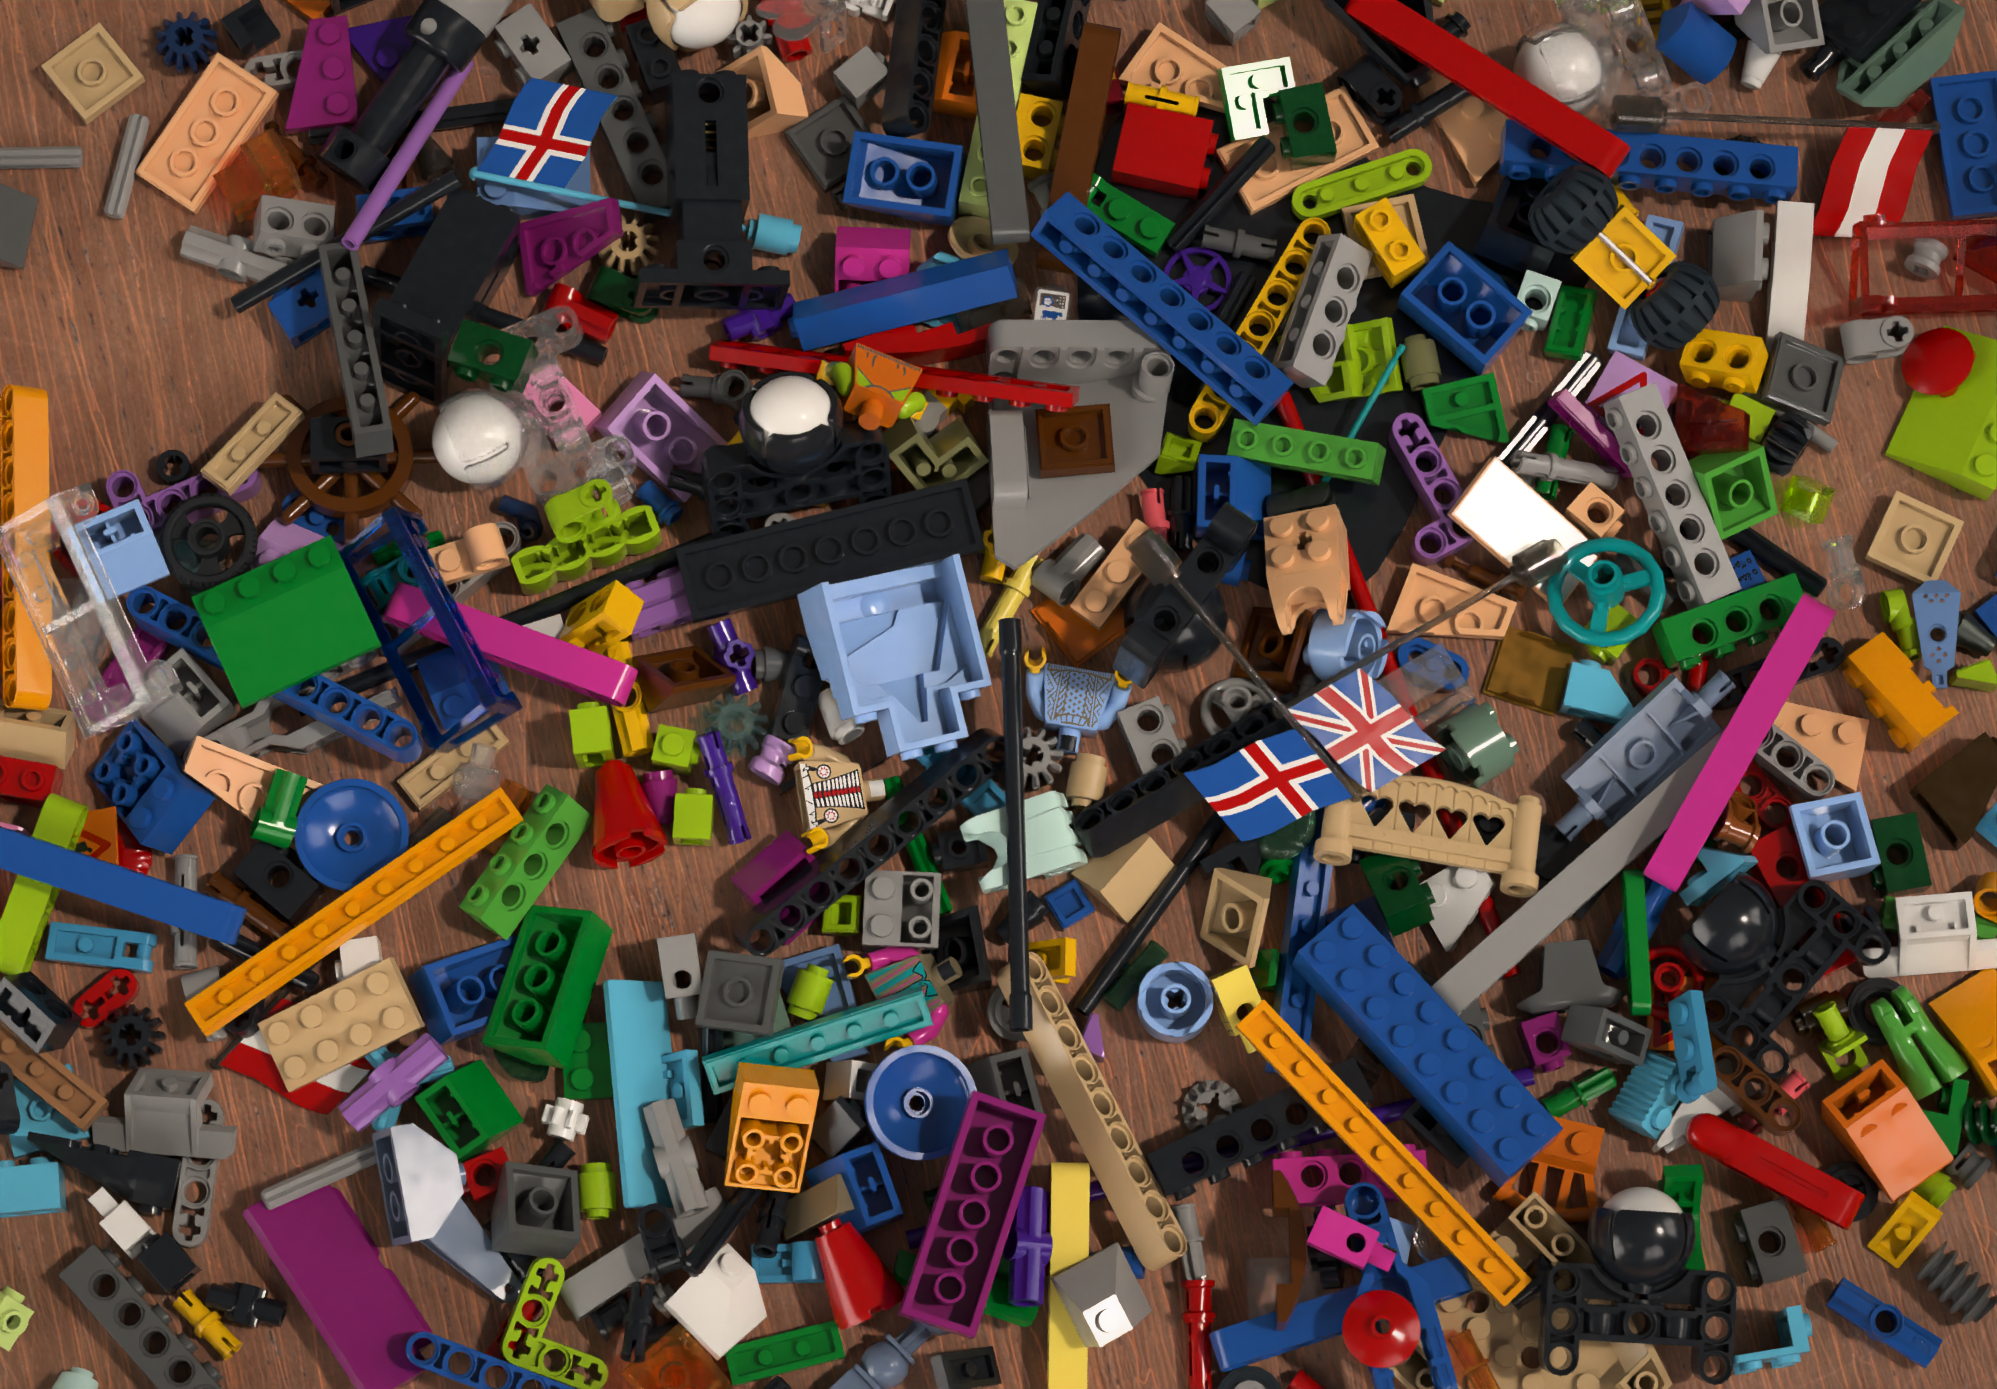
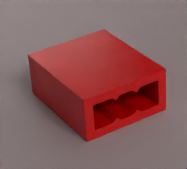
(1164, 151)

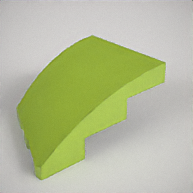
(1361, 363)

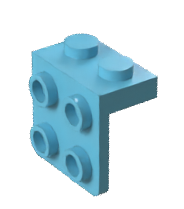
(1793, 1335)

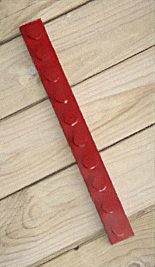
(945, 381)

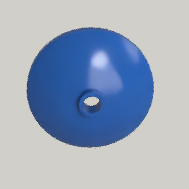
(344, 809)
(940, 1085)

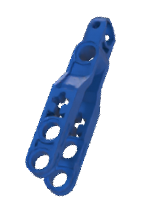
(1367, 1206)

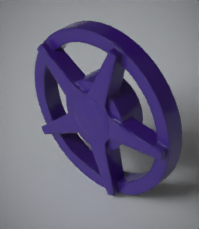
(1197, 278)

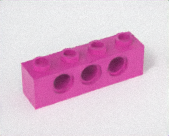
(1328, 1163)

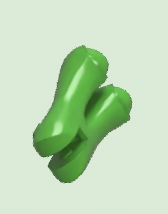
(1912, 1067)

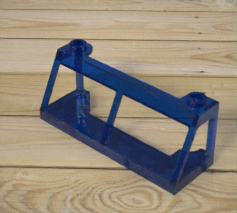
(407, 531)

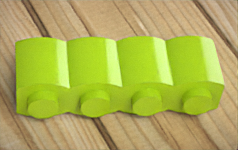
(543, 566)

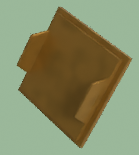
(1528, 670)

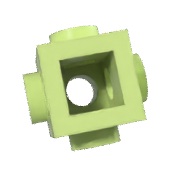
(13, 1317)

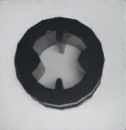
(162, 468)

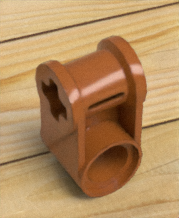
(1738, 823)

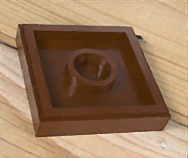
(1075, 441)

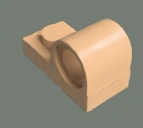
(473, 555)

